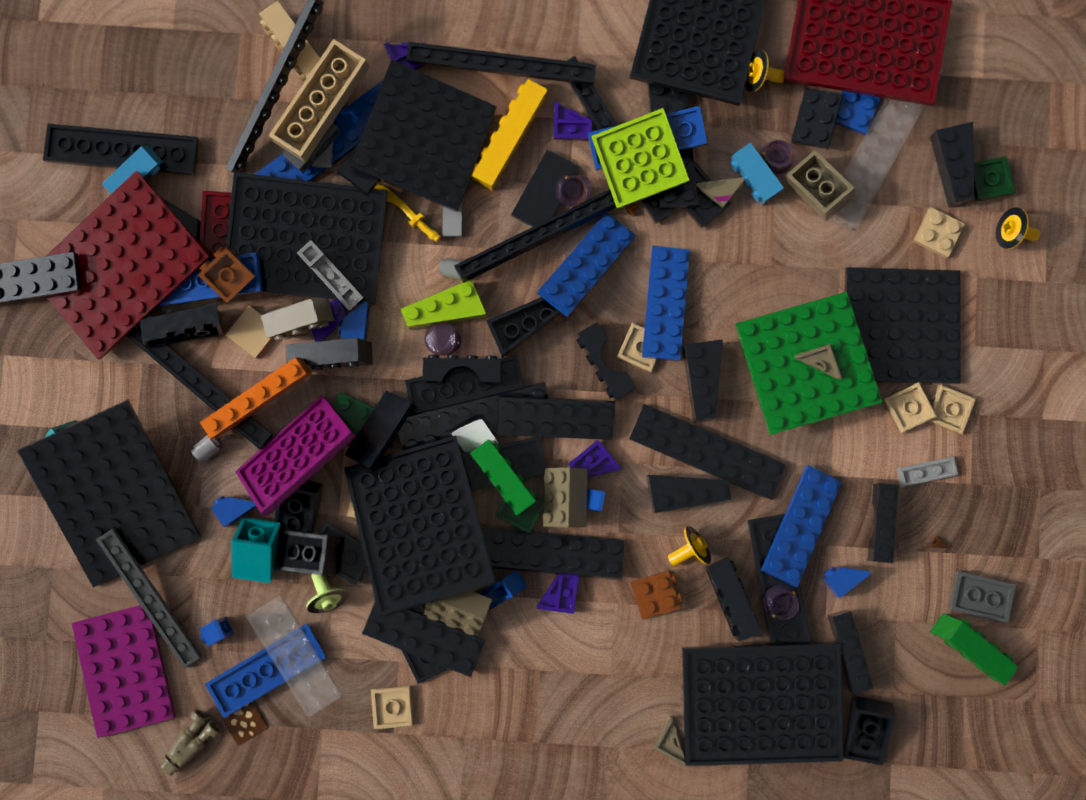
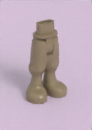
(187, 745)

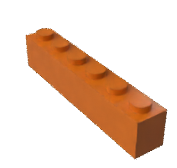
(255, 398)

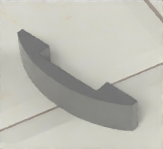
(330, 275)

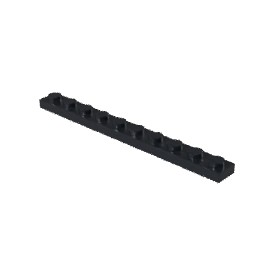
(501, 63)
(272, 90)
(603, 119)
(535, 236)
(200, 386)

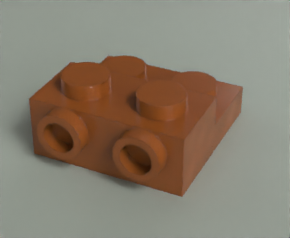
(226, 273)
(656, 594)

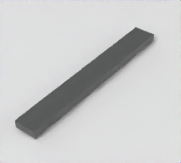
(149, 598)

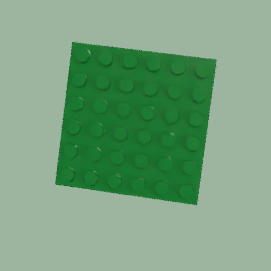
(792, 391)

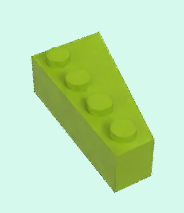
(448, 306)

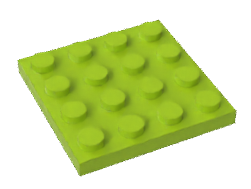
(640, 158)

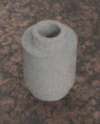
(447, 268)
(206, 448)

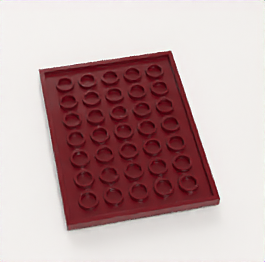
(870, 47)
(129, 263)

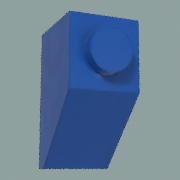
(356, 323)
(595, 499)
(231, 509)
(842, 580)
(504, 589)
(216, 631)

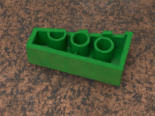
(502, 476)
(975, 648)

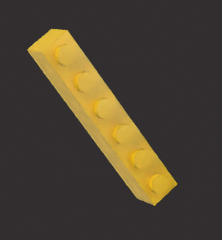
(510, 134)

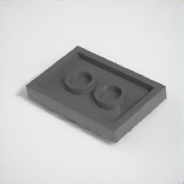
(982, 597)

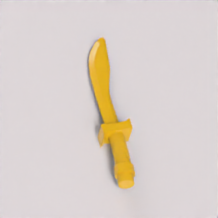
(416, 220)

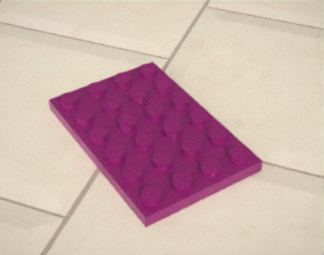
(294, 455)
(123, 671)

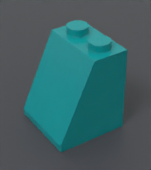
(255, 550)

